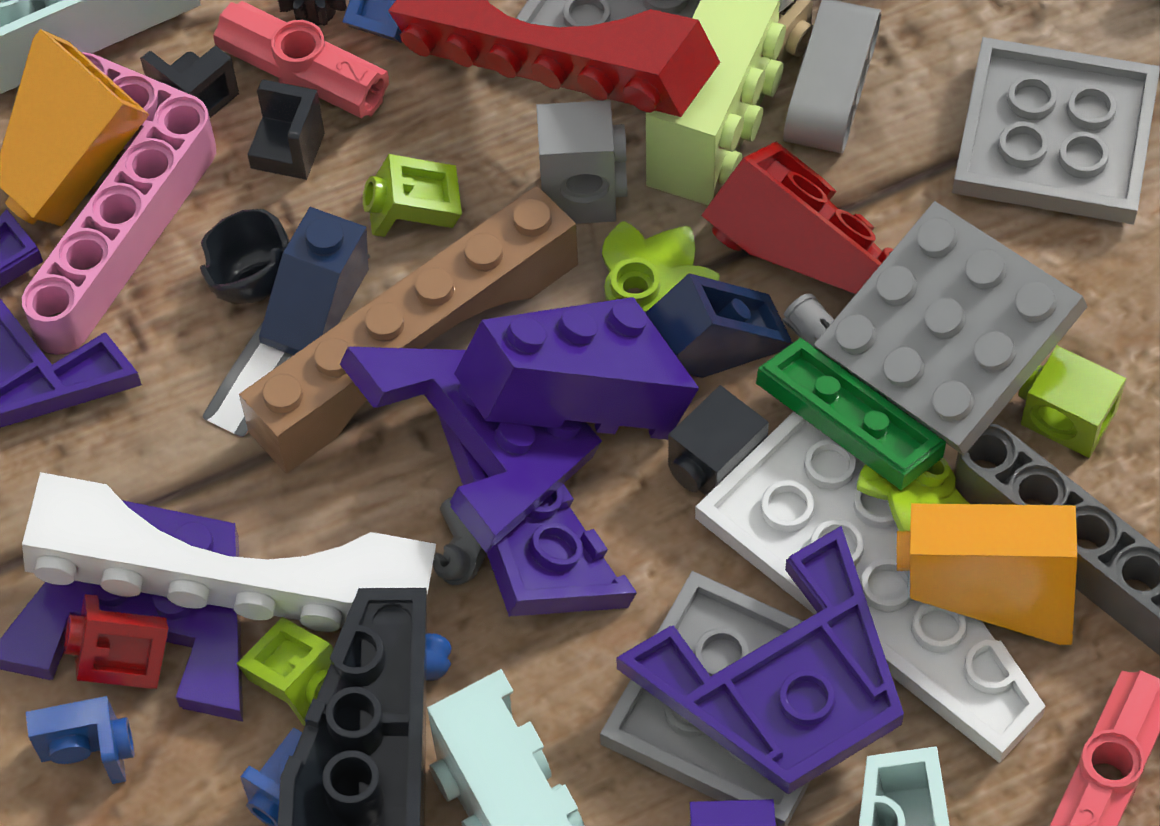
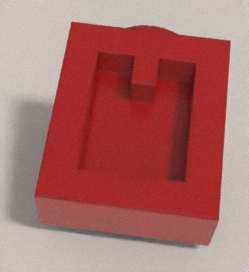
(116, 645)

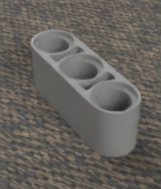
(832, 76)

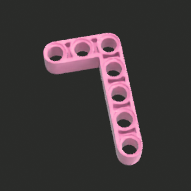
(142, 191)

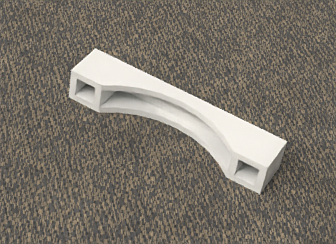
(92, 537)

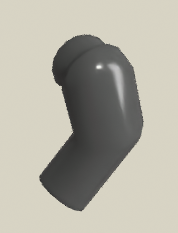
(463, 553)

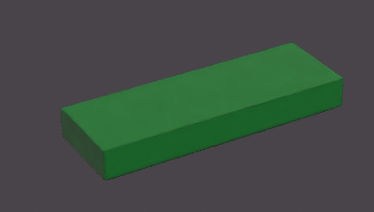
(851, 413)

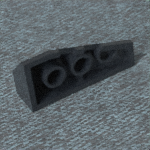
(367, 728)

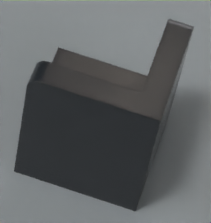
(205, 77)
(288, 130)

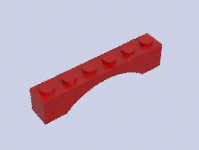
(639, 60)

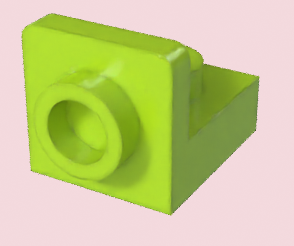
(412, 192)
(289, 665)

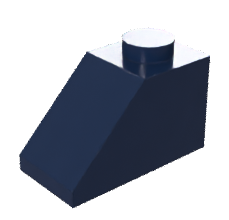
(315, 280)
(718, 325)

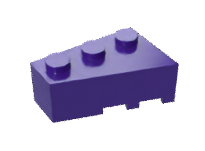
(577, 365)

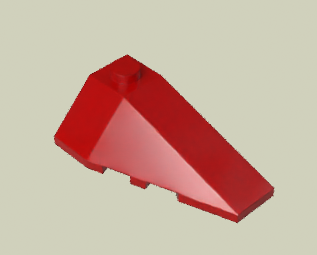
(785, 216)

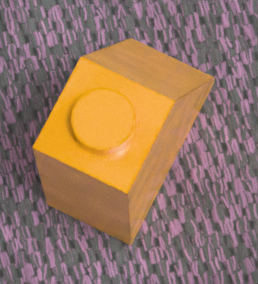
(62, 131)
(995, 564)

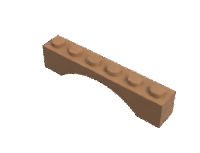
(498, 262)

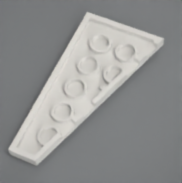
(805, 487)

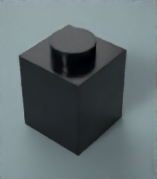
(714, 441)

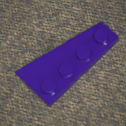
(549, 557)

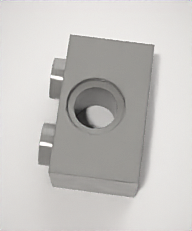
(582, 159)

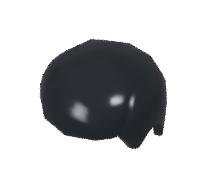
(243, 256)

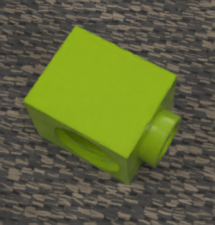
(1071, 400)

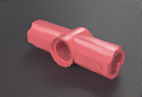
(301, 58)
(1121, 739)

